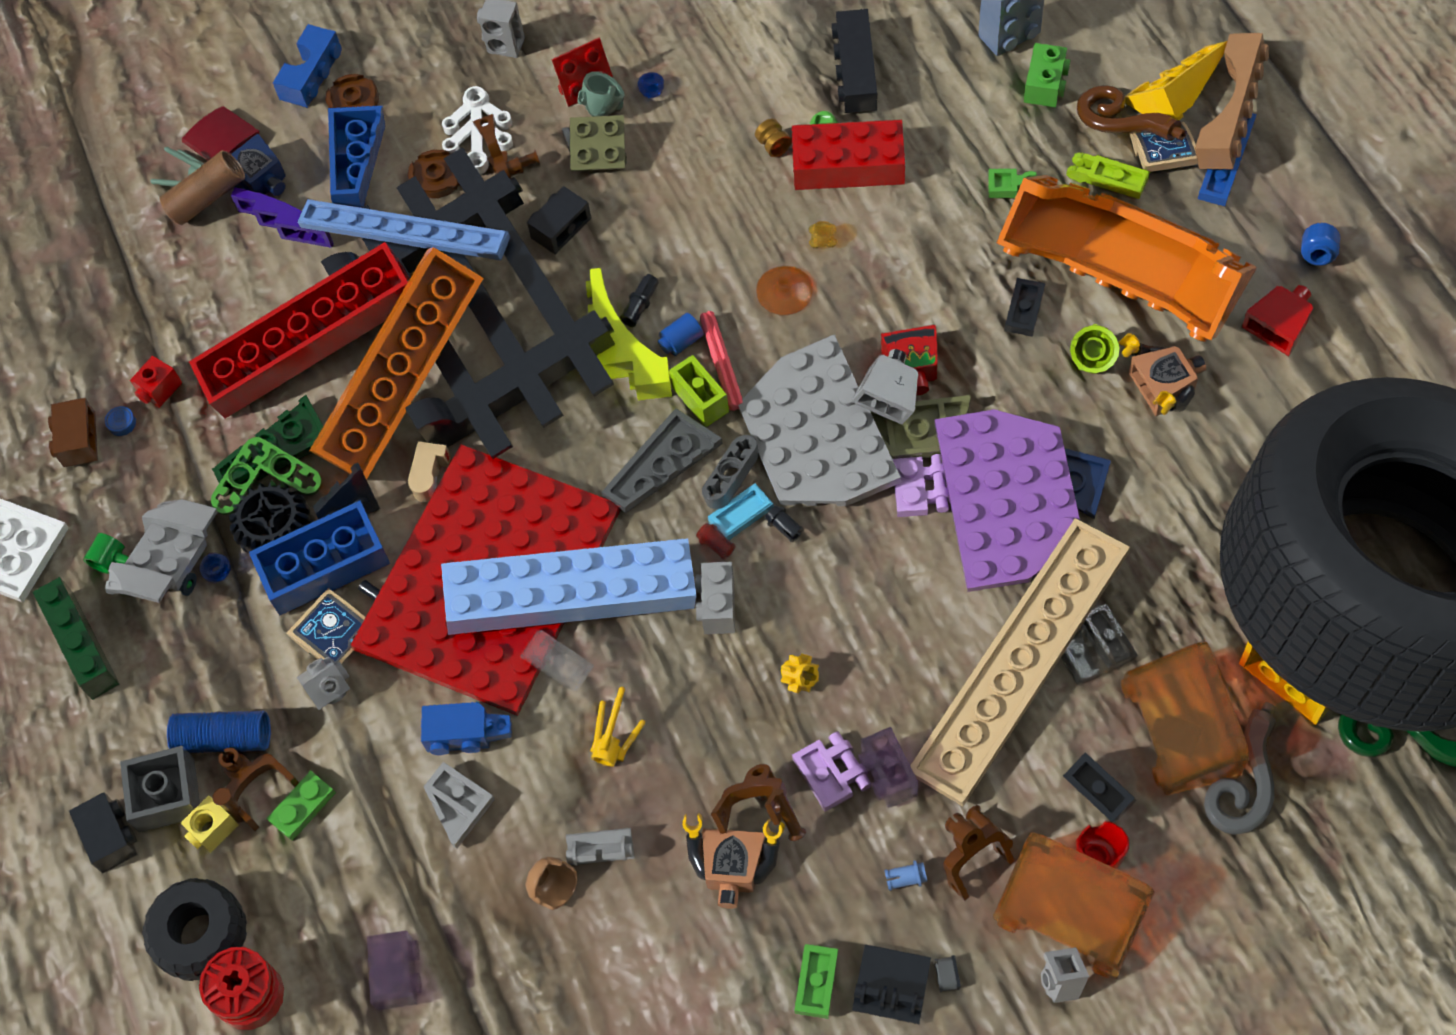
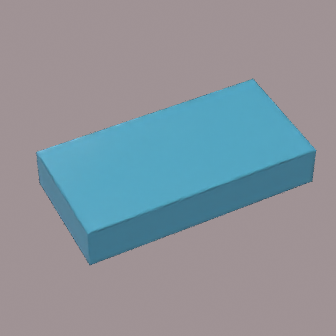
(741, 512)

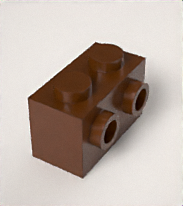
(73, 432)

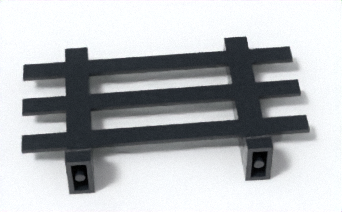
(524, 373)

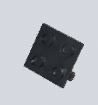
(891, 984)

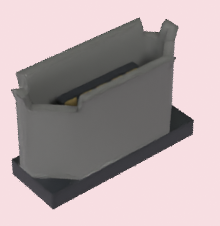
(947, 974)

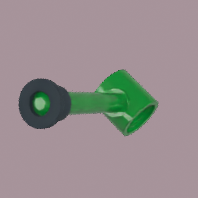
(108, 549)

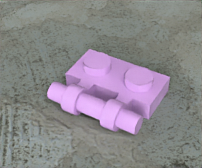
(912, 494)
(823, 775)

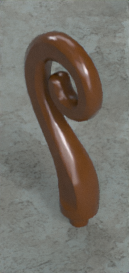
(1155, 123)

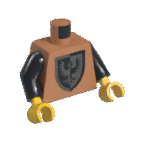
(1162, 374)
(733, 859)

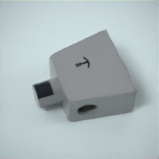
(889, 387)

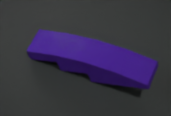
(278, 215)

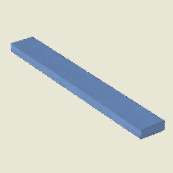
(404, 229)

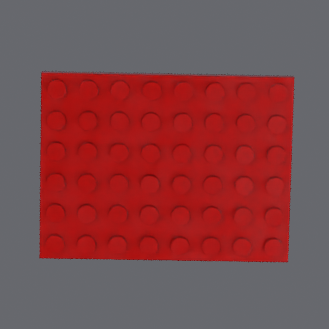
(476, 514)

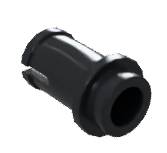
(784, 523)

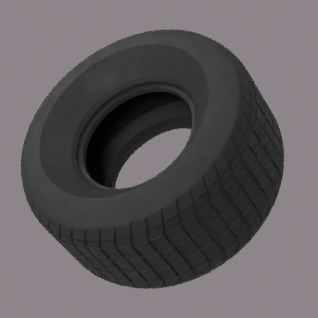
(1303, 584)

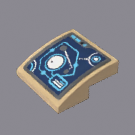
(1161, 154)
(328, 628)

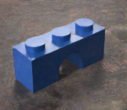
(301, 82)

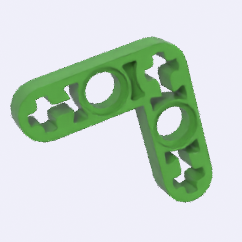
(266, 464)

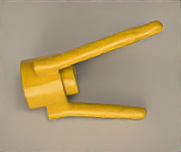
(606, 748)

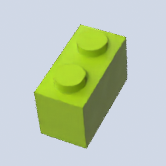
(699, 391)

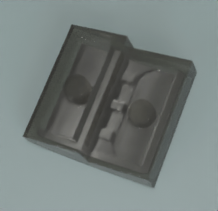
(1098, 647)

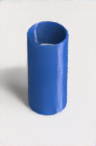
(225, 730)

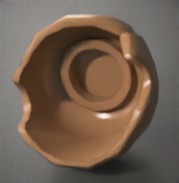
(551, 882)

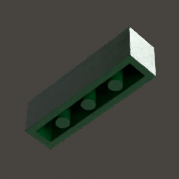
(76, 638)

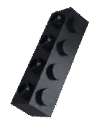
(856, 61)

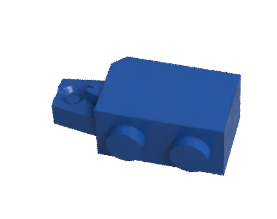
(461, 728)

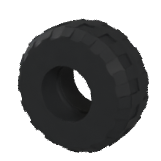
(175, 909)

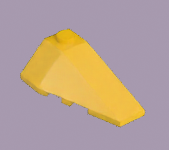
(1178, 86)

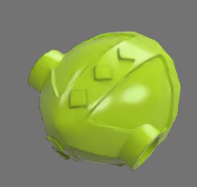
(1094, 349)

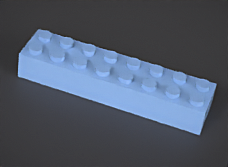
(568, 586)

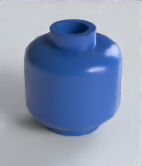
(1320, 244)

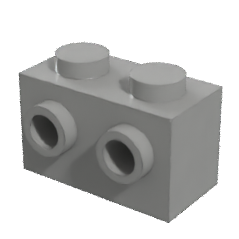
(717, 598)

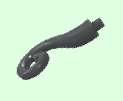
(1257, 733)

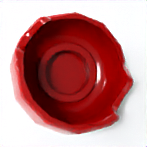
(1104, 843)

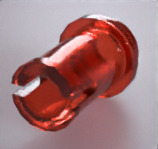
(715, 540)

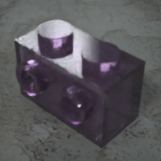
(889, 767)
(392, 970)

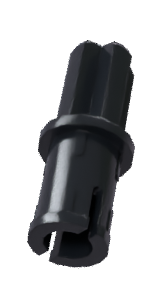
(639, 300)

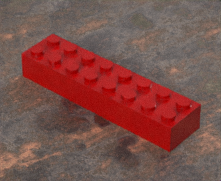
(301, 331)

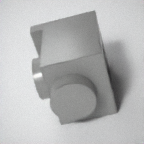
(1057, 976)

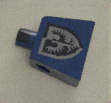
(261, 167)

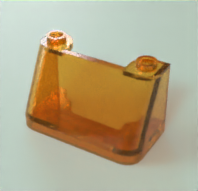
(1188, 719)
(1074, 902)

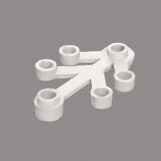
(474, 102)

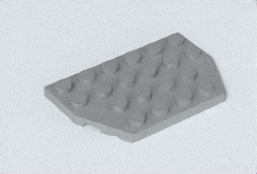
(812, 433)

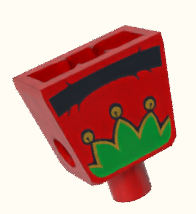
(921, 352)

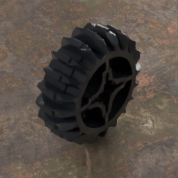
(254, 513)

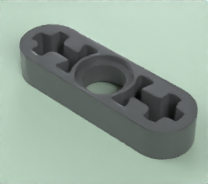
(730, 484)

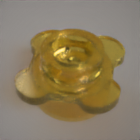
(819, 229)

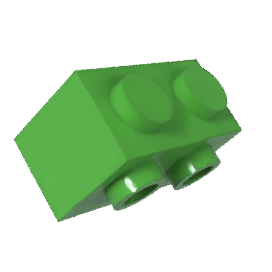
(1045, 75)

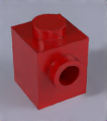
(155, 382)

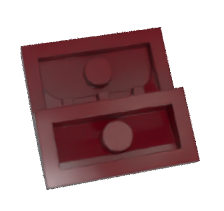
(219, 132)

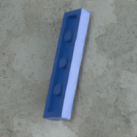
(1219, 182)

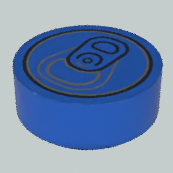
(120, 421)

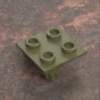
(597, 143)

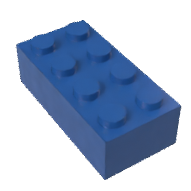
(319, 558)

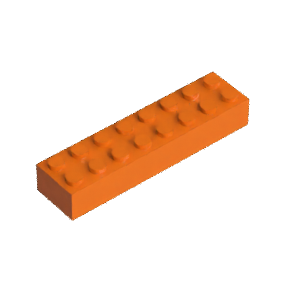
(397, 363)

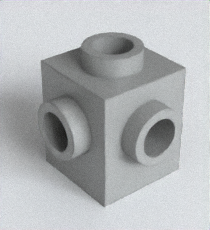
(324, 682)

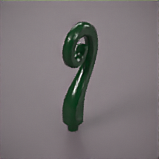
(1434, 744)

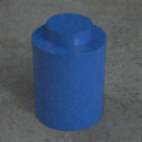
(680, 334)

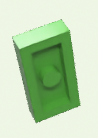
(301, 805)
(816, 981)

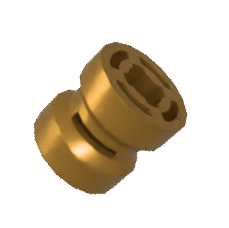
(773, 137)

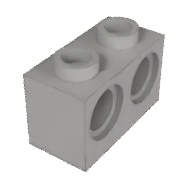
(501, 27)

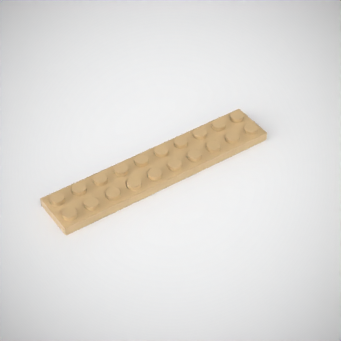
(1018, 662)

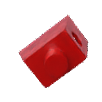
(1280, 317)

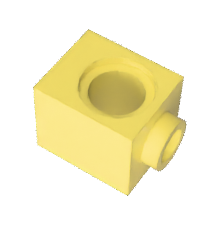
(205, 812)

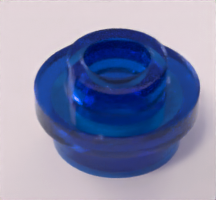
(651, 84)
(210, 562)

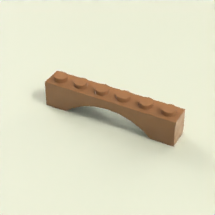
(1221, 139)

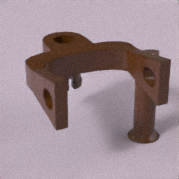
(498, 159)
(241, 776)
(759, 783)
(971, 837)

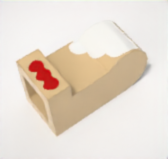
(426, 468)

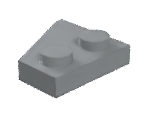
(457, 802)

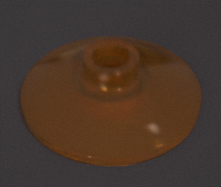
(784, 299)

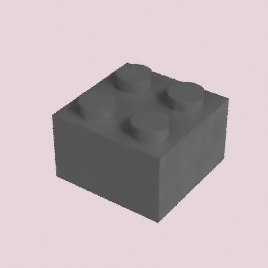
(159, 788)

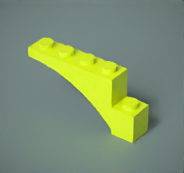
(628, 357)

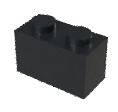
(559, 220)
(1099, 788)
(104, 832)

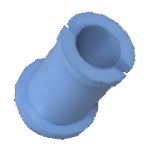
(908, 875)

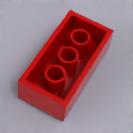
(848, 154)

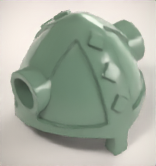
(601, 94)

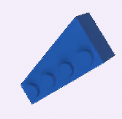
(353, 151)

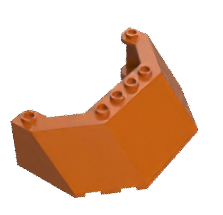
(1128, 250)

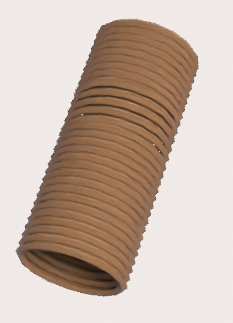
(197, 192)

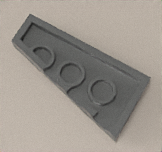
(663, 457)

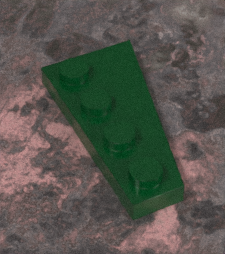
(292, 433)

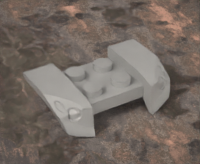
(166, 551)

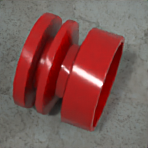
(246, 1004)

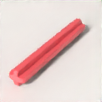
(721, 359)

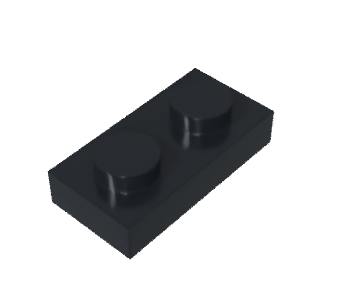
(1024, 307)

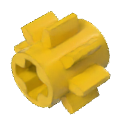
(799, 673)

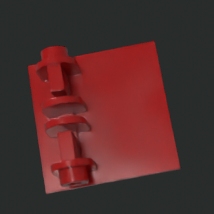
(574, 66)

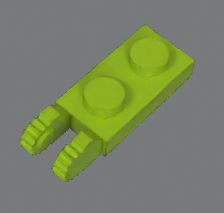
(1108, 174)

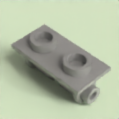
(599, 846)

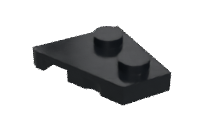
(343, 494)

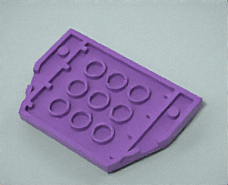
(1005, 494)

